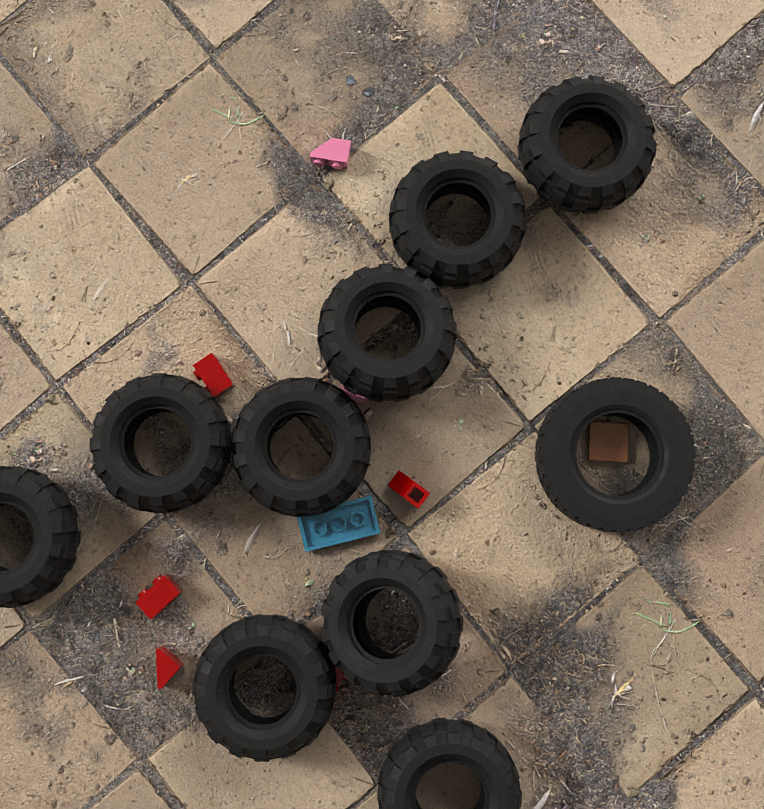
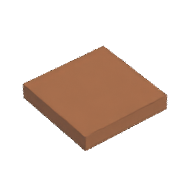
(608, 442)

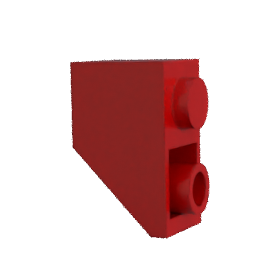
(408, 489)

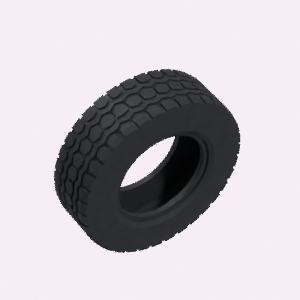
(669, 455)

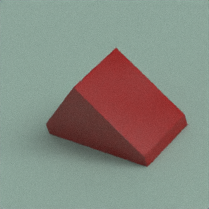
(166, 665)

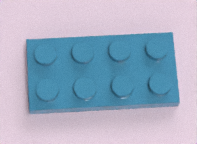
(342, 524)

